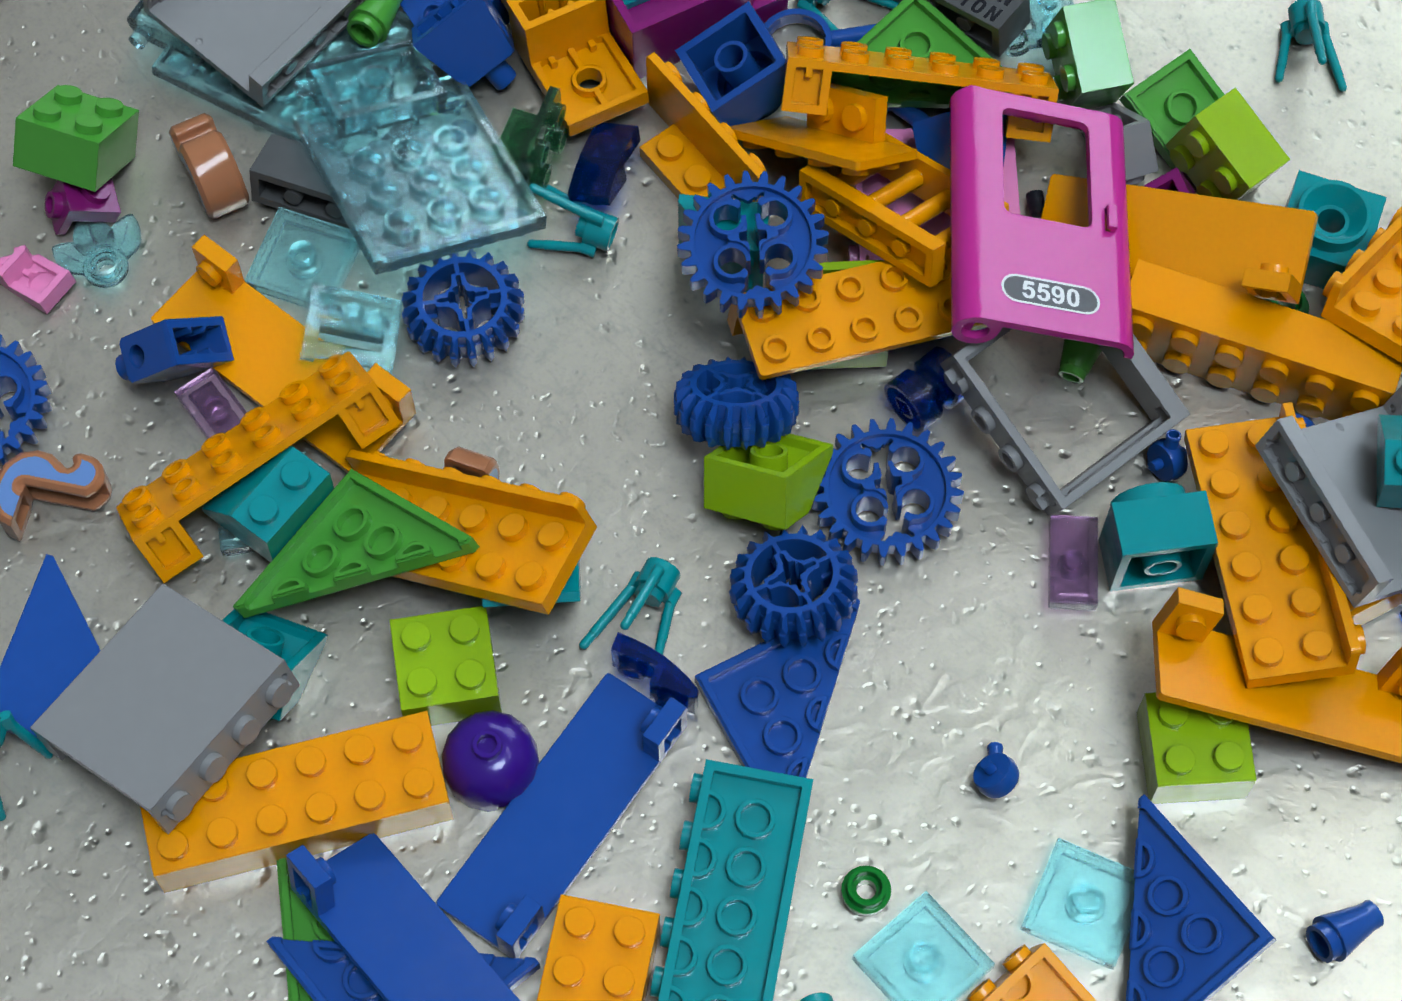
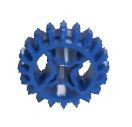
(431, 313)
(733, 405)
(781, 607)

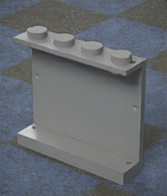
(254, 41)
(1332, 487)
(167, 705)

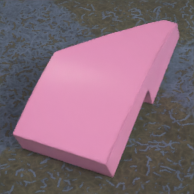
(35, 278)

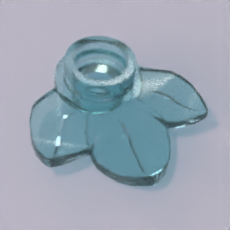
(100, 245)

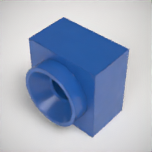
(737, 67)

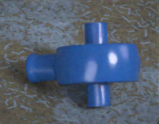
(1167, 457)
(996, 773)

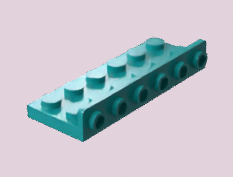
(733, 885)

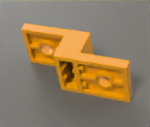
(570, 44)

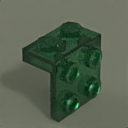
(536, 138)

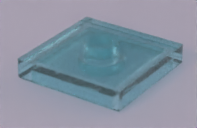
(299, 253)
(1083, 904)
(923, 956)

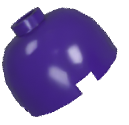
(489, 760)

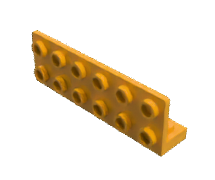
(812, 63)
(1207, 237)
(847, 318)
(268, 347)
(155, 510)
(1205, 674)

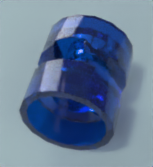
(922, 393)

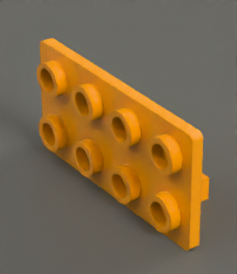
(846, 137)
(695, 144)

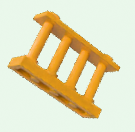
(877, 227)

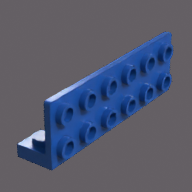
(562, 815)
(391, 926)

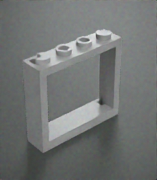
(1138, 374)

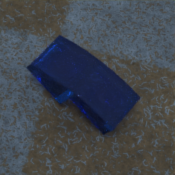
(601, 163)
(666, 679)

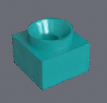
(1344, 222)
(1156, 537)

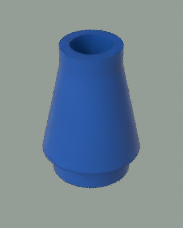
(1342, 931)

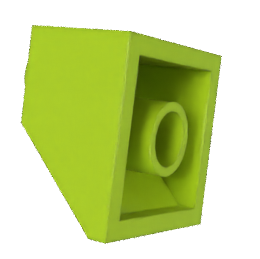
(766, 483)

